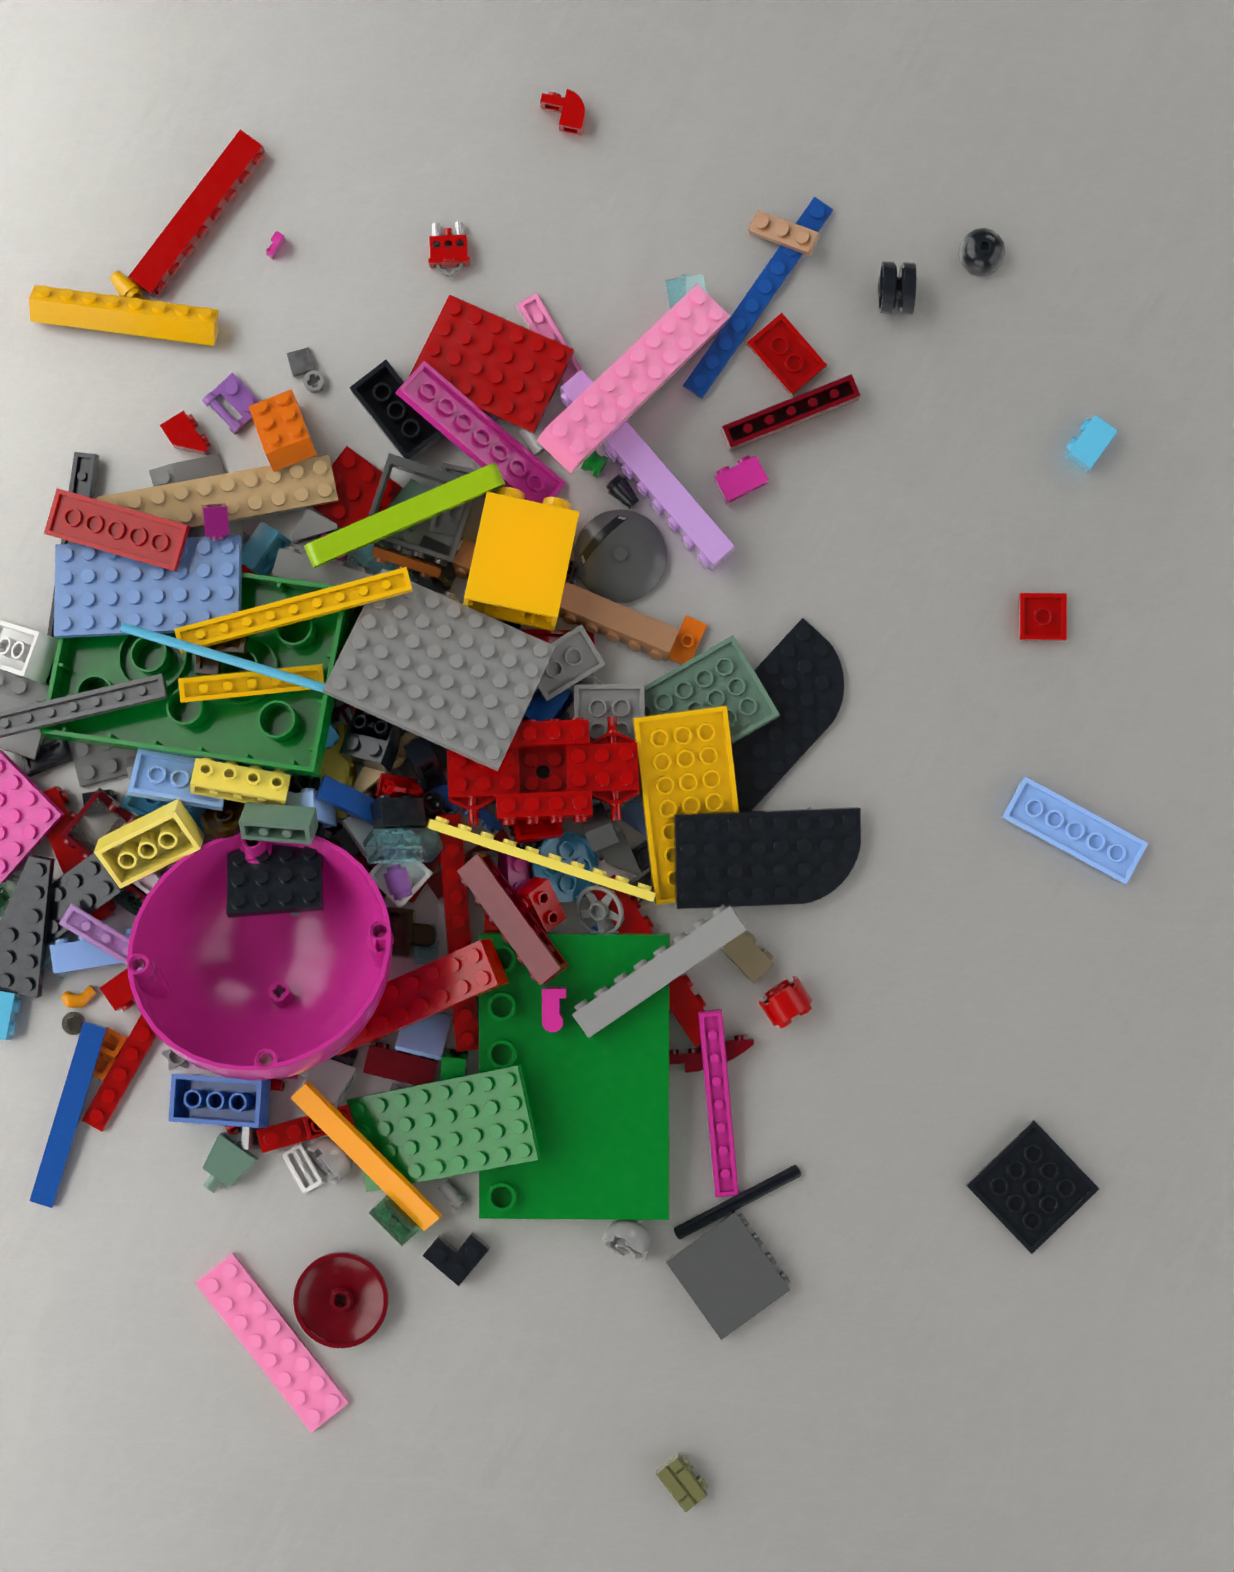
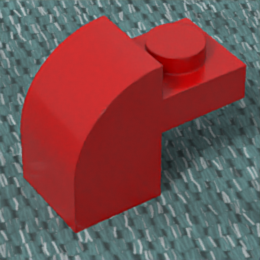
(571, 110)

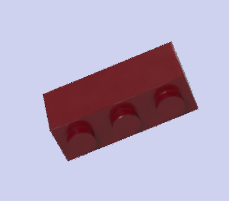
(399, 1065)

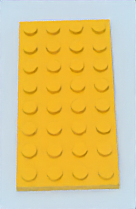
(682, 770)

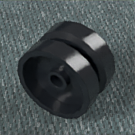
(900, 288)

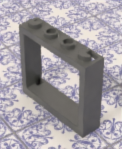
(430, 473)

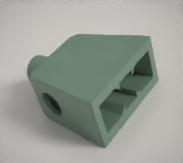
(226, 1163)

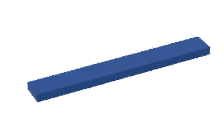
(68, 1114)

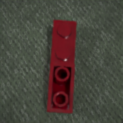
(693, 1059)

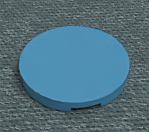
(569, 847)

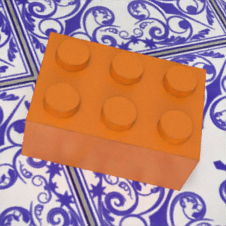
(282, 430)

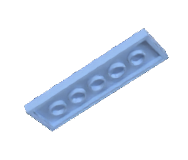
(1074, 830)

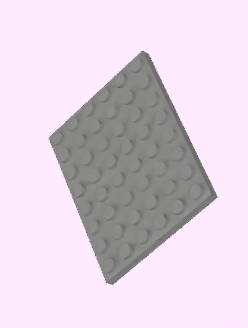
(441, 672)

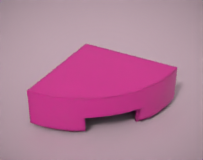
(278, 241)

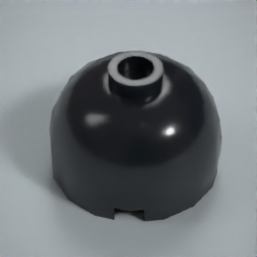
(981, 252)

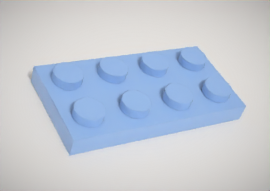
(166, 779)

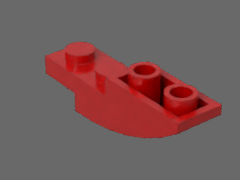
(294, 1131)

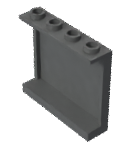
(729, 1274)

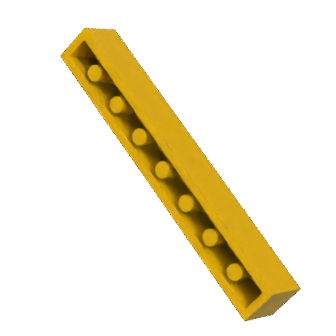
(124, 315)

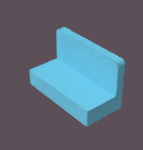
(262, 549)

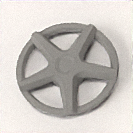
(599, 909)

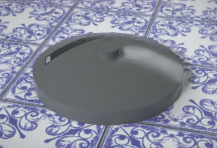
(620, 555)

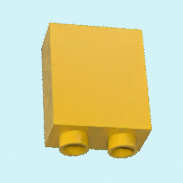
(521, 558)

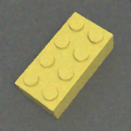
(149, 843)

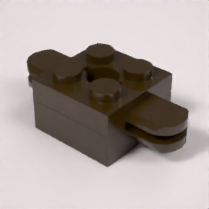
(408, 933)

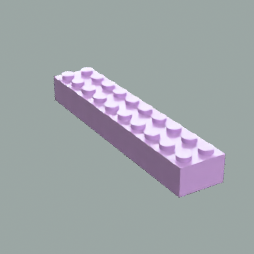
(660, 485)

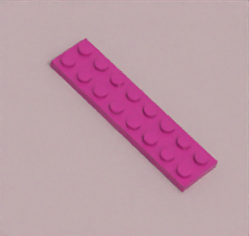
(477, 433)

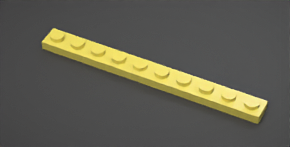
(532, 855)

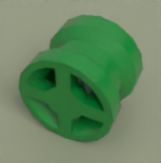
(594, 464)

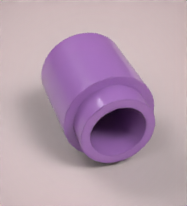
(398, 882)

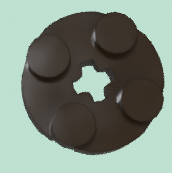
(222, 828)

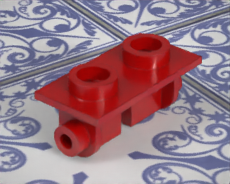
(398, 786)

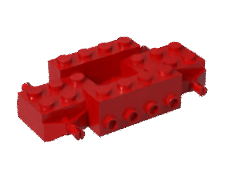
(577, 773)

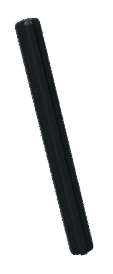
(737, 1202)

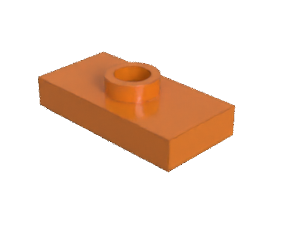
(687, 640)

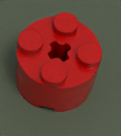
(786, 1002)

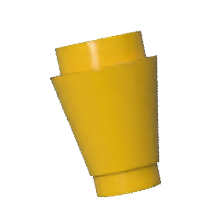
(125, 286)

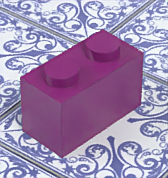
(215, 521)

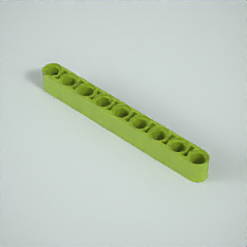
(404, 515)

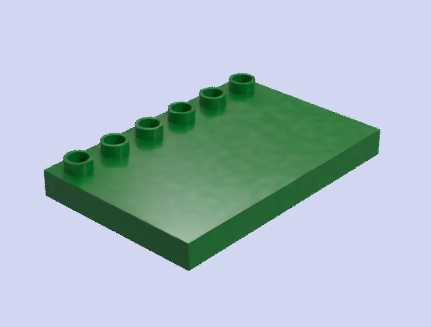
(257, 730)
(592, 1100)

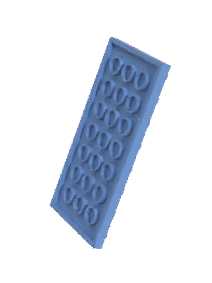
(104, 589)

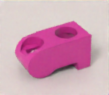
(551, 1015)

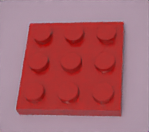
(356, 487)

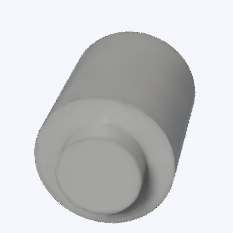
(531, 440)

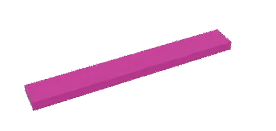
(718, 1103)

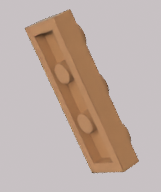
(784, 233)

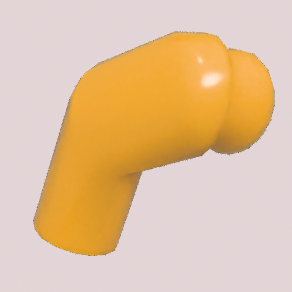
(78, 1000)

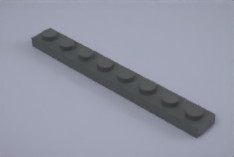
(83, 705)

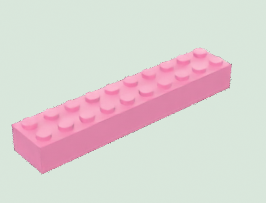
(633, 378)

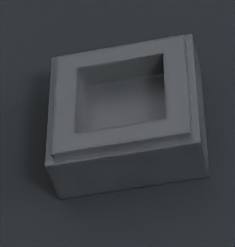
(300, 361)

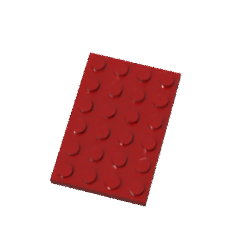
(496, 362)

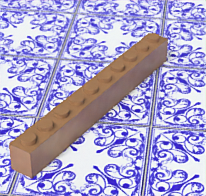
(598, 614)

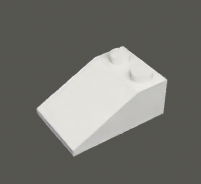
(26, 652)

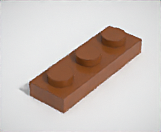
(385, 555)

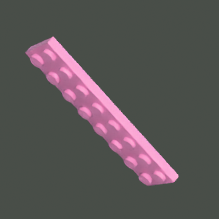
(272, 1342)

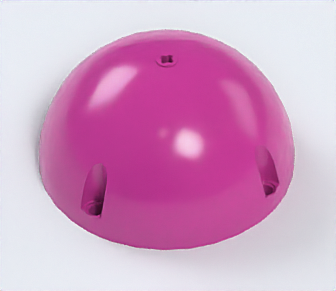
(218, 980)

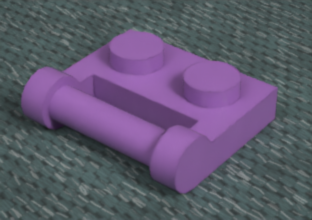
(239, 398)

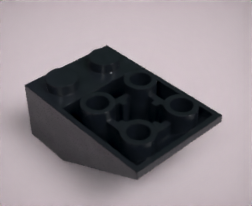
(371, 742)

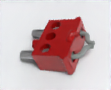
(448, 256)

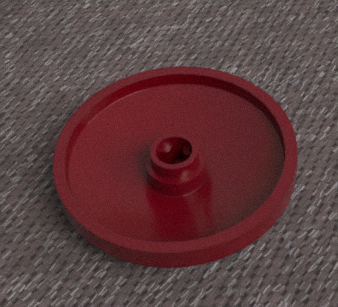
(341, 1300)

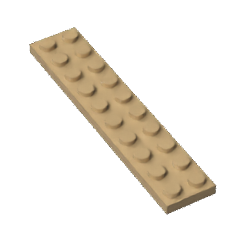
(244, 492)

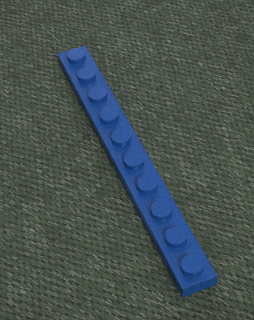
(752, 305)

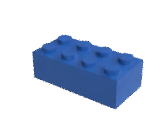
(219, 1100)

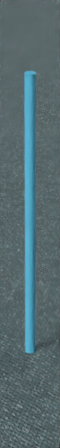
(222, 657)

